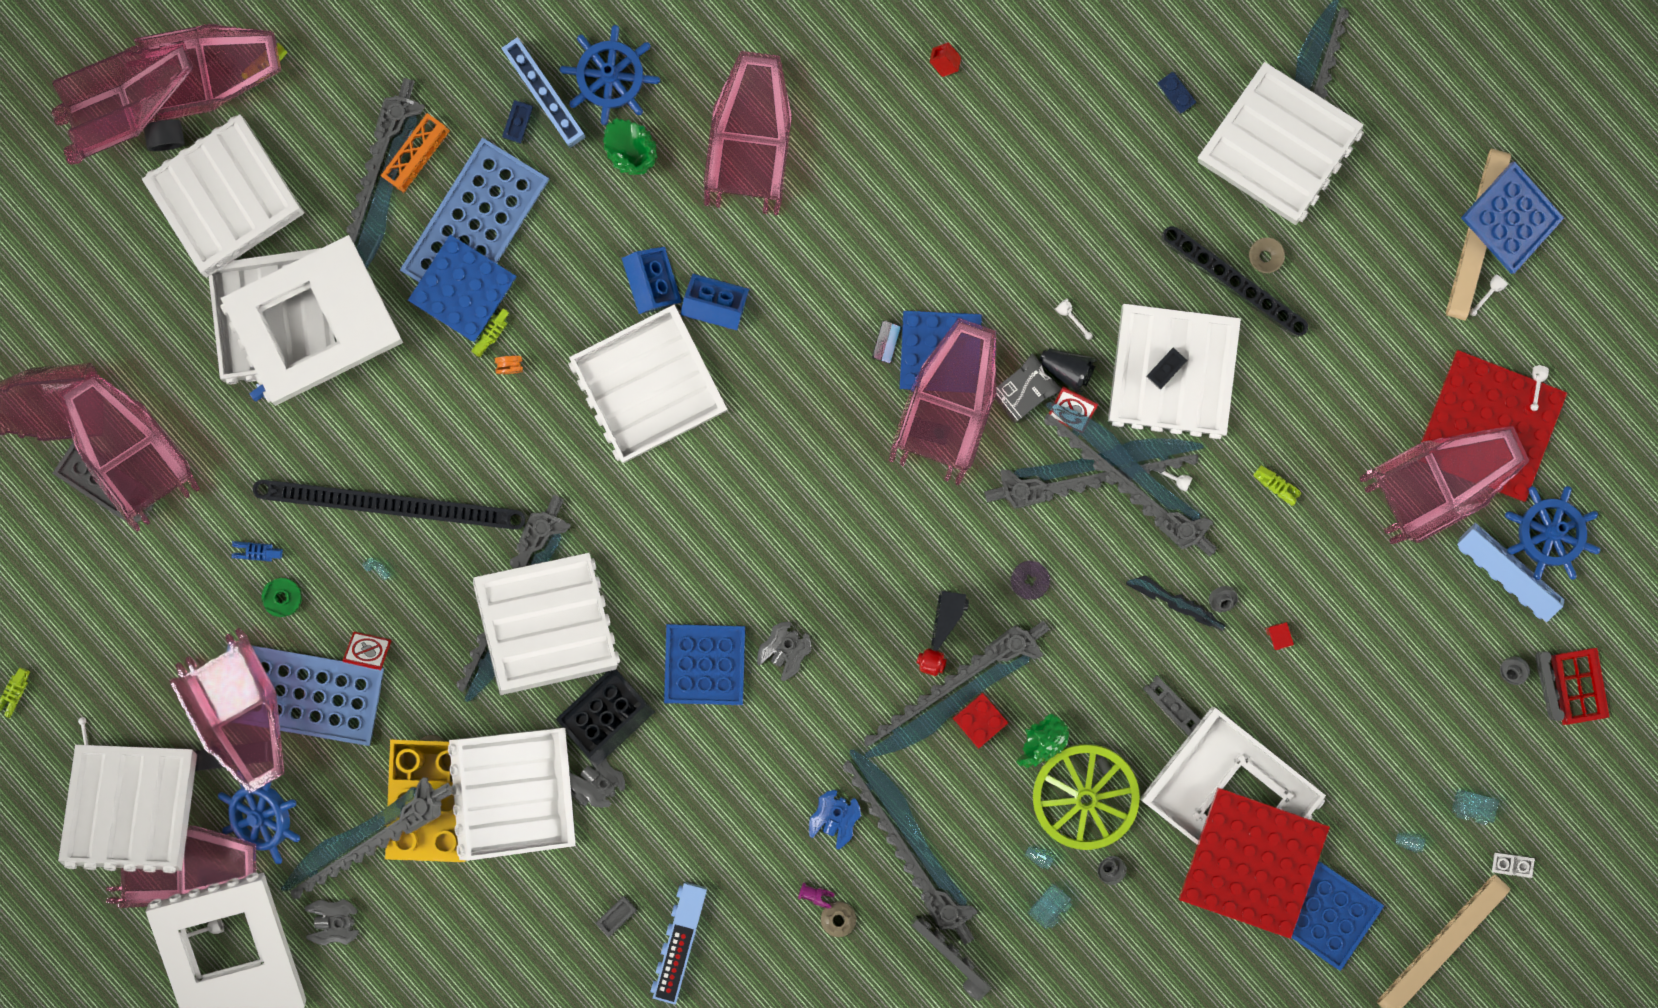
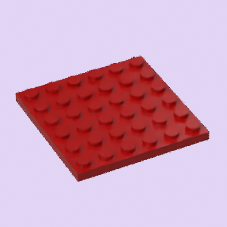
(1490, 397)
(1254, 863)

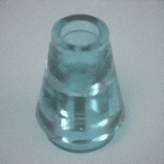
(1412, 842)
(1040, 857)

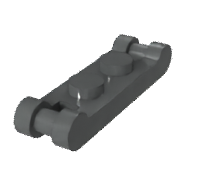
(1550, 693)
(1172, 705)

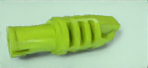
(490, 332)

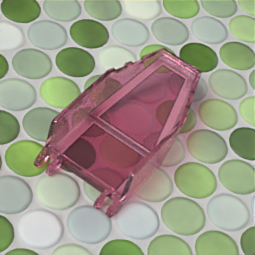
(224, 63)
(117, 96)
(750, 132)
(950, 400)
(123, 447)
(1446, 480)
(234, 712)
(207, 860)

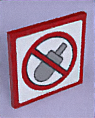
(1074, 402)
(367, 651)

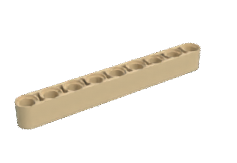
(1474, 248)
(1444, 944)

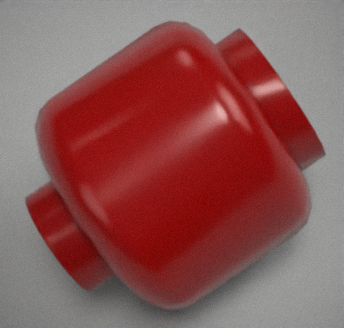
(931, 662)

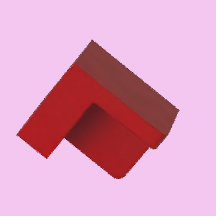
(945, 59)
(1280, 635)

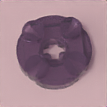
(1035, 570)

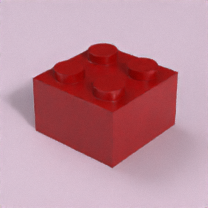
(980, 720)

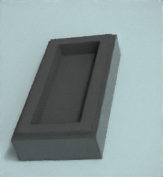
(616, 916)

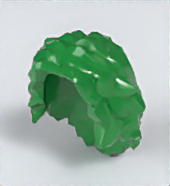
(629, 147)
(1044, 741)

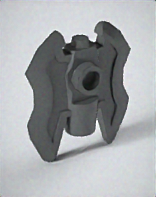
(786, 647)
(598, 783)
(335, 922)

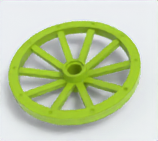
(1107, 838)

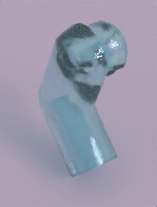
(378, 567)

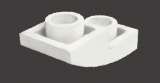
(1513, 865)

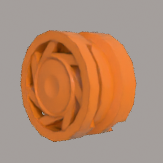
(506, 362)

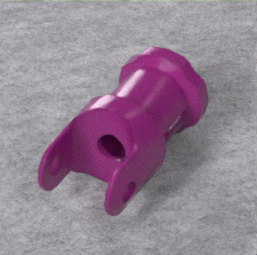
(814, 895)

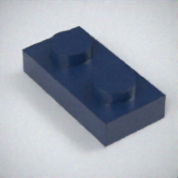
(1176, 93)
(517, 122)

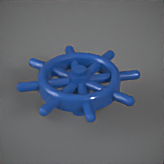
(609, 74)
(1552, 532)
(260, 818)

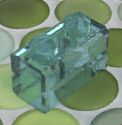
(1475, 806)
(1050, 906)

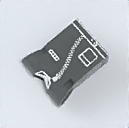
(1025, 389)

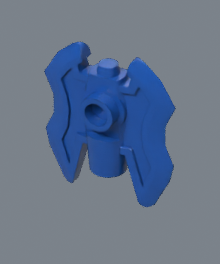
(836, 816)

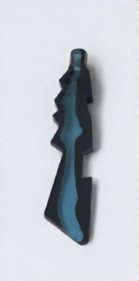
(1178, 603)

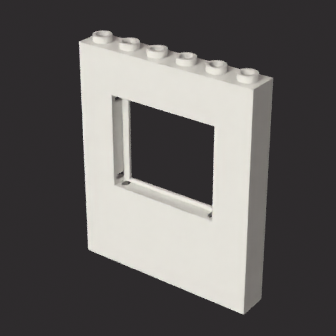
(347, 302)
(1208, 762)
(242, 986)

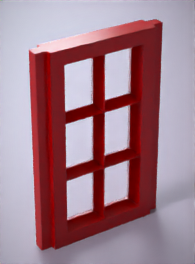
(1597, 682)

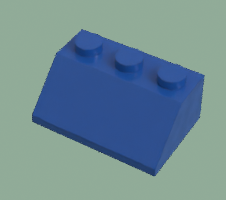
(651, 280)
(714, 301)

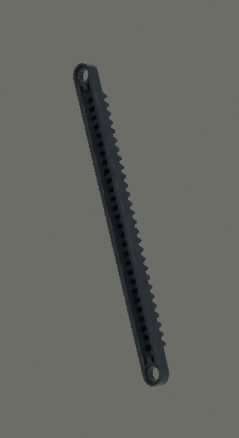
(389, 504)

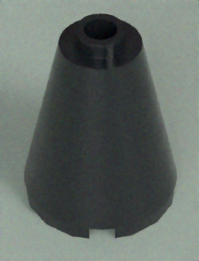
(1069, 367)

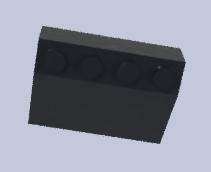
(948, 613)
(605, 716)

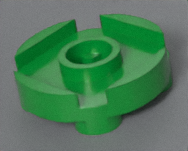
(271, 602)

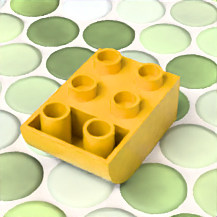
(407, 766)

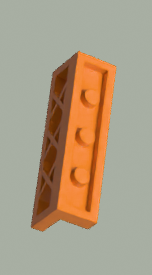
(422, 155)

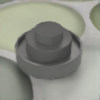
(1223, 599)
(1514, 670)
(1111, 870)

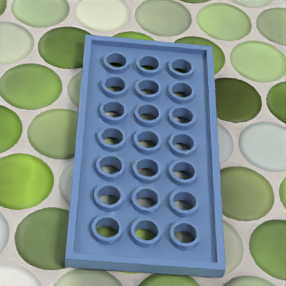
(454, 200)
(333, 669)

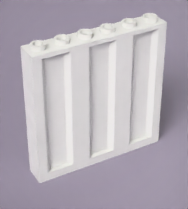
(1281, 144)
(222, 195)
(295, 323)
(647, 384)
(1200, 391)
(545, 623)
(511, 793)
(128, 808)

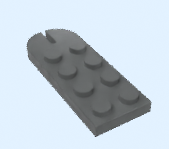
(75, 473)
(975, 985)

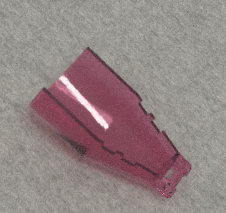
(32, 401)

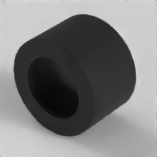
(164, 135)

